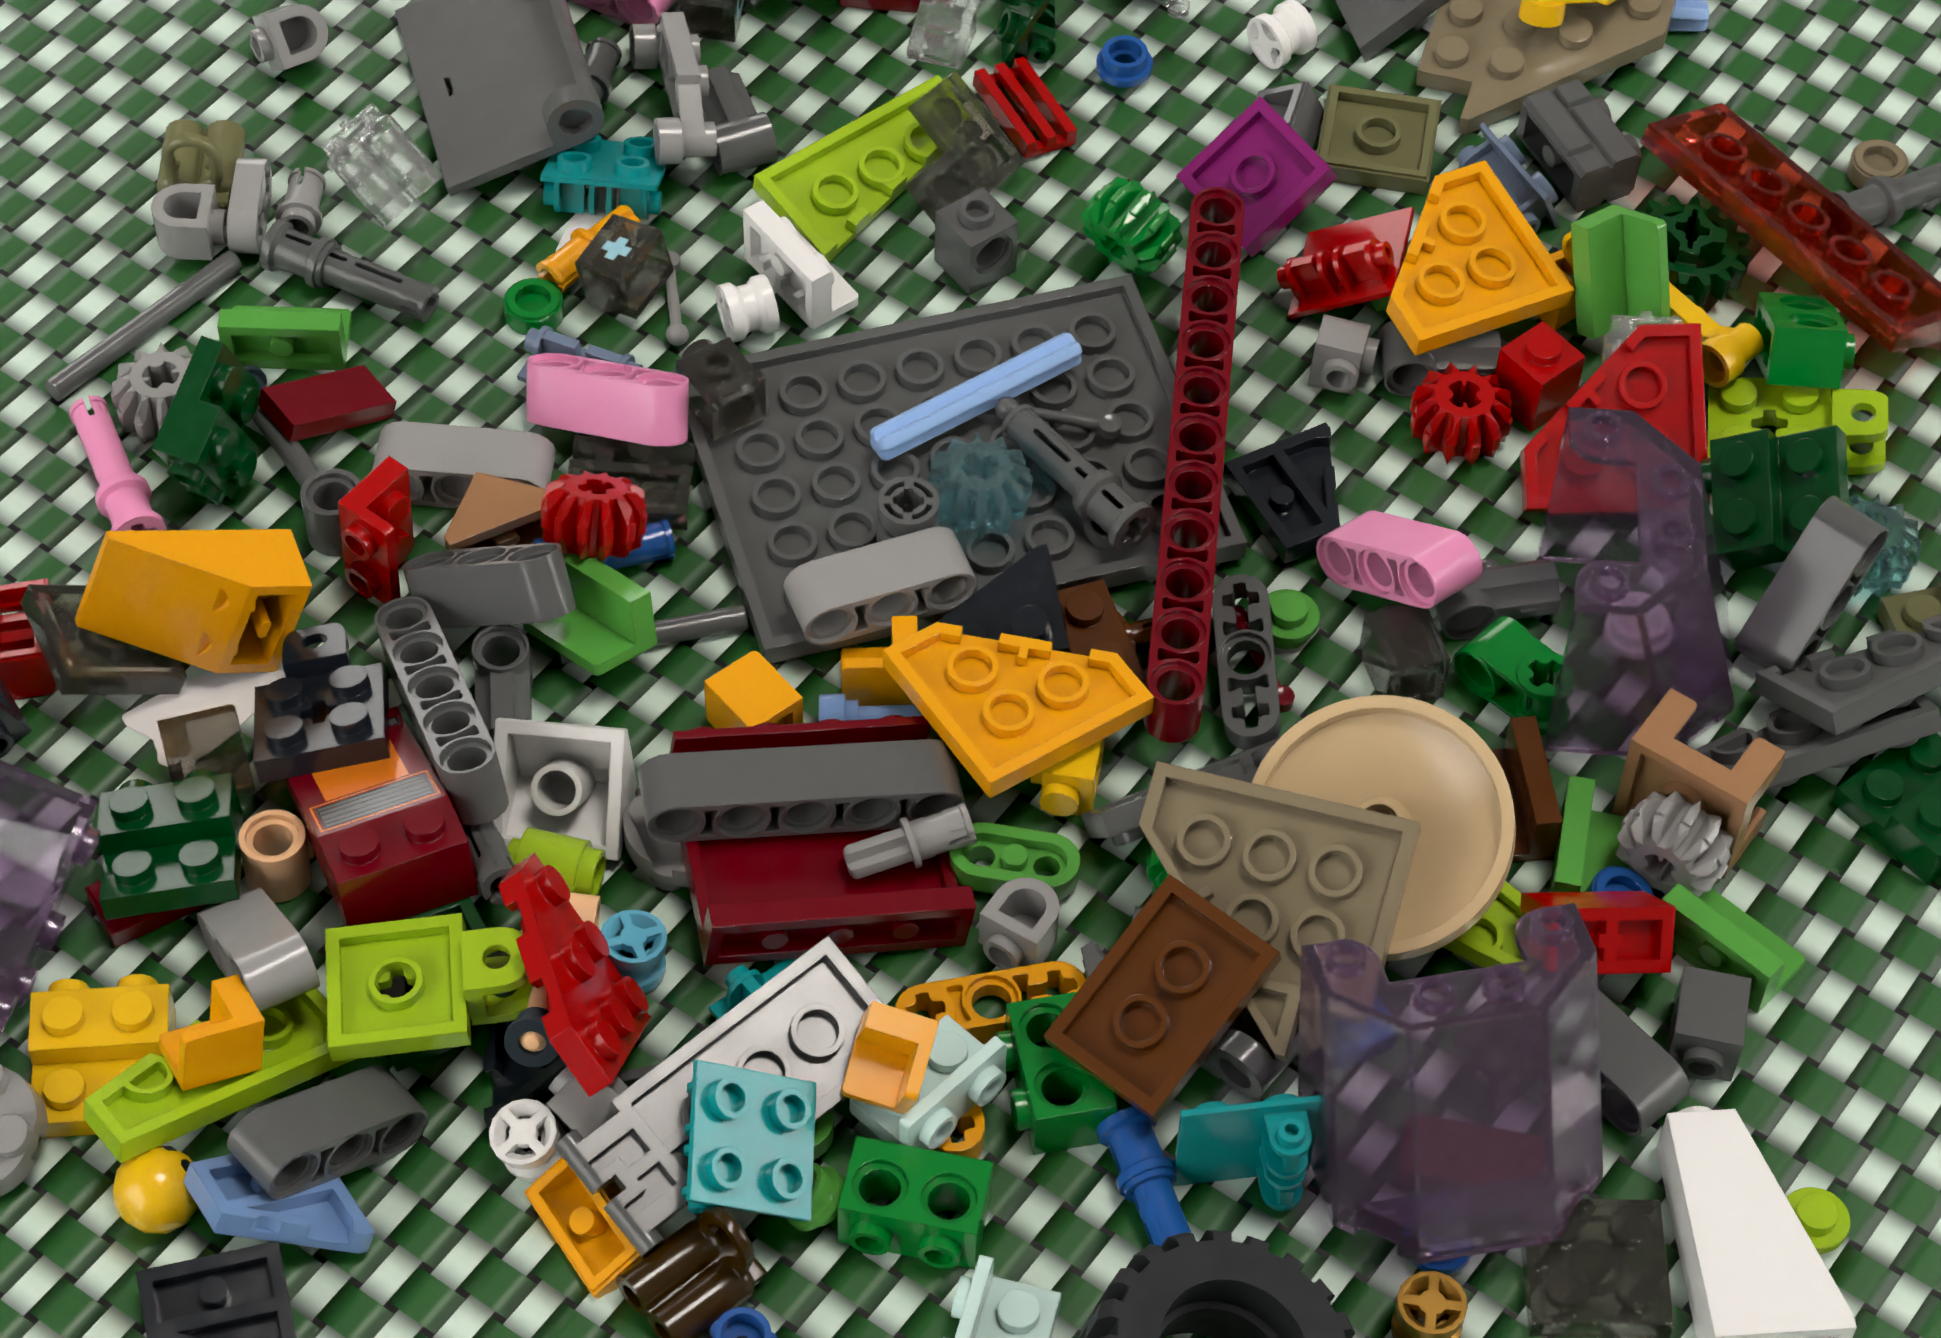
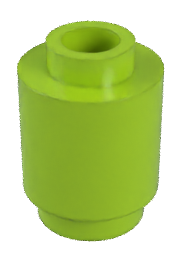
(571, 856)

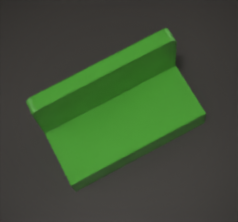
(1618, 268)
(287, 336)
(609, 621)
(1585, 839)
(1725, 939)

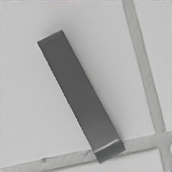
(441, 709)
(796, 789)

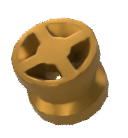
(1436, 1299)

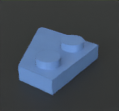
(240, 1207)

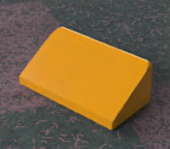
(583, 1227)

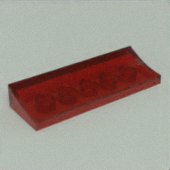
(1802, 225)

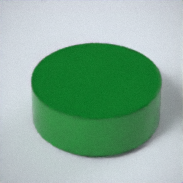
(533, 304)

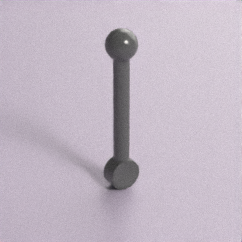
(1107, 425)

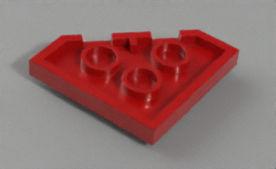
(1650, 373)
(591, 1007)

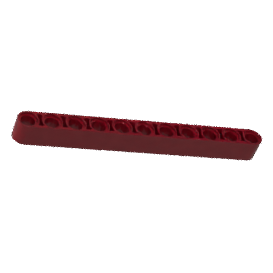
(1194, 467)

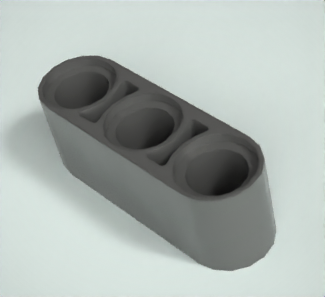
(492, 584)
(1812, 587)
(1636, 1073)
(327, 1131)

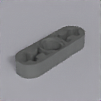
(1231, 641)

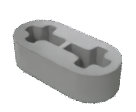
(249, 205)

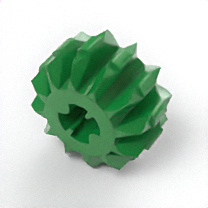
(1131, 227)

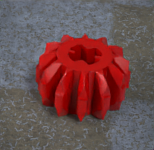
(1461, 413)
(594, 515)

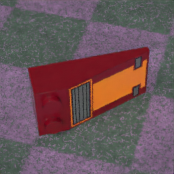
(386, 834)

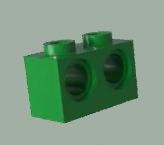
(1802, 340)
(1048, 1075)
(919, 1186)

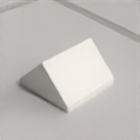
(565, 780)

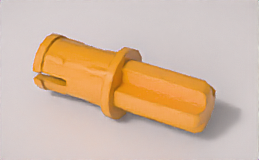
(560, 266)

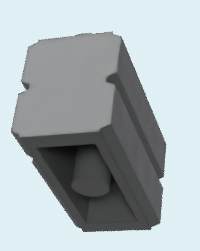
(1579, 145)

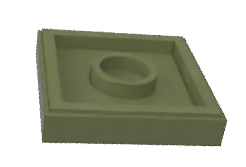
(1379, 138)

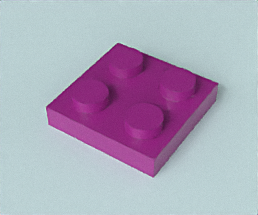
(1263, 165)

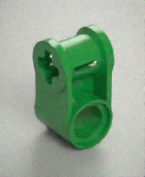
(1510, 669)

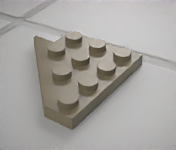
(1500, 60)
(1282, 869)

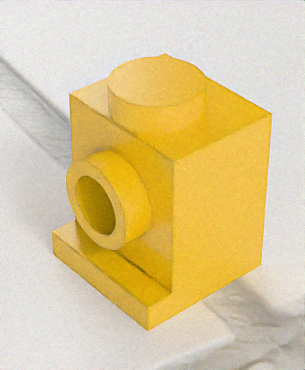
(1071, 783)

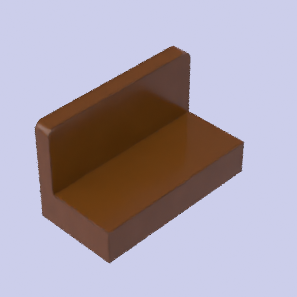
(1532, 791)

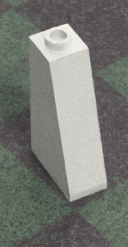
(1738, 1237)

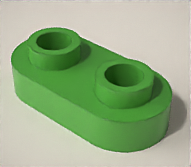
(1014, 855)

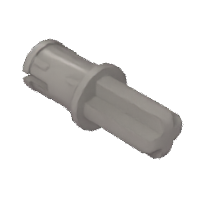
(911, 842)

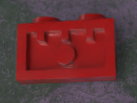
(377, 530)

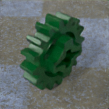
(1702, 248)

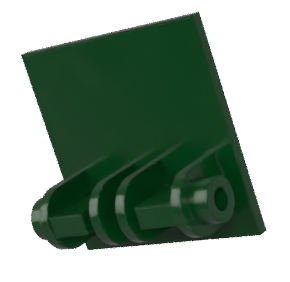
(1027, 29)

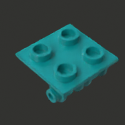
(605, 164)
(750, 1141)
(1248, 1141)

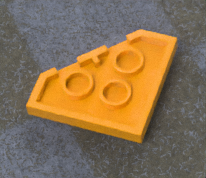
(1472, 264)
(1013, 700)

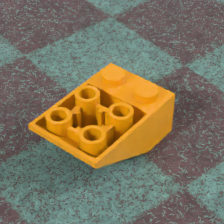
(199, 595)

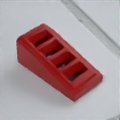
(21, 658)

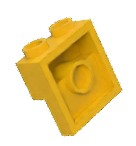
(88, 1038)

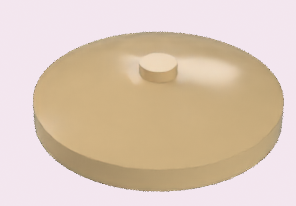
(1416, 766)

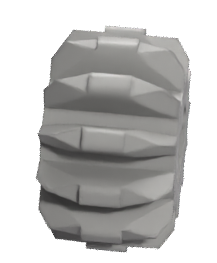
(147, 389)
(1674, 844)

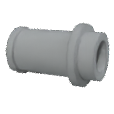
(303, 201)

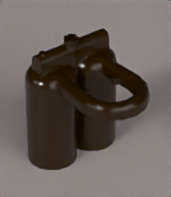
(693, 1276)

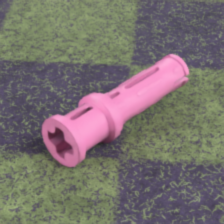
(121, 493)

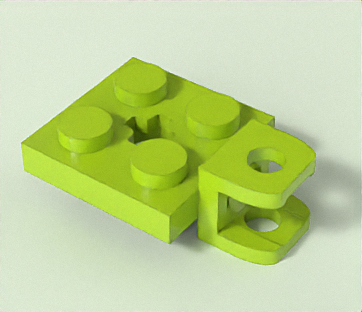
(1753, 403)
(448, 979)

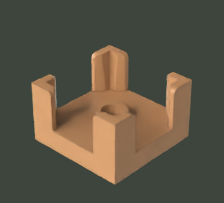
(1667, 765)

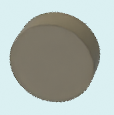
(1876, 159)

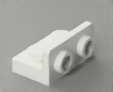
(794, 267)

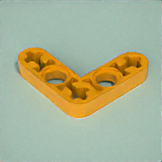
(956, 999)

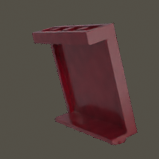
(794, 890)

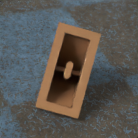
(496, 514)

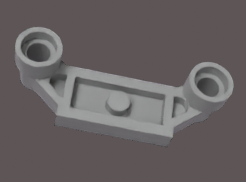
(686, 85)

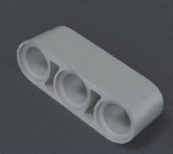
(446, 457)
(869, 584)
(260, 946)

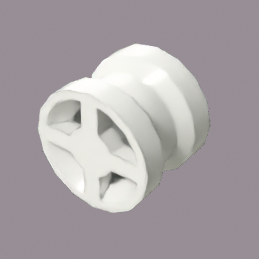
(1282, 34)
(747, 308)
(517, 1128)

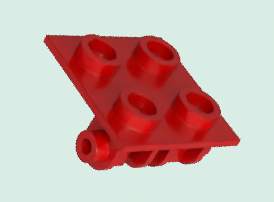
(1347, 263)

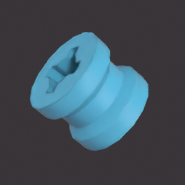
(645, 939)

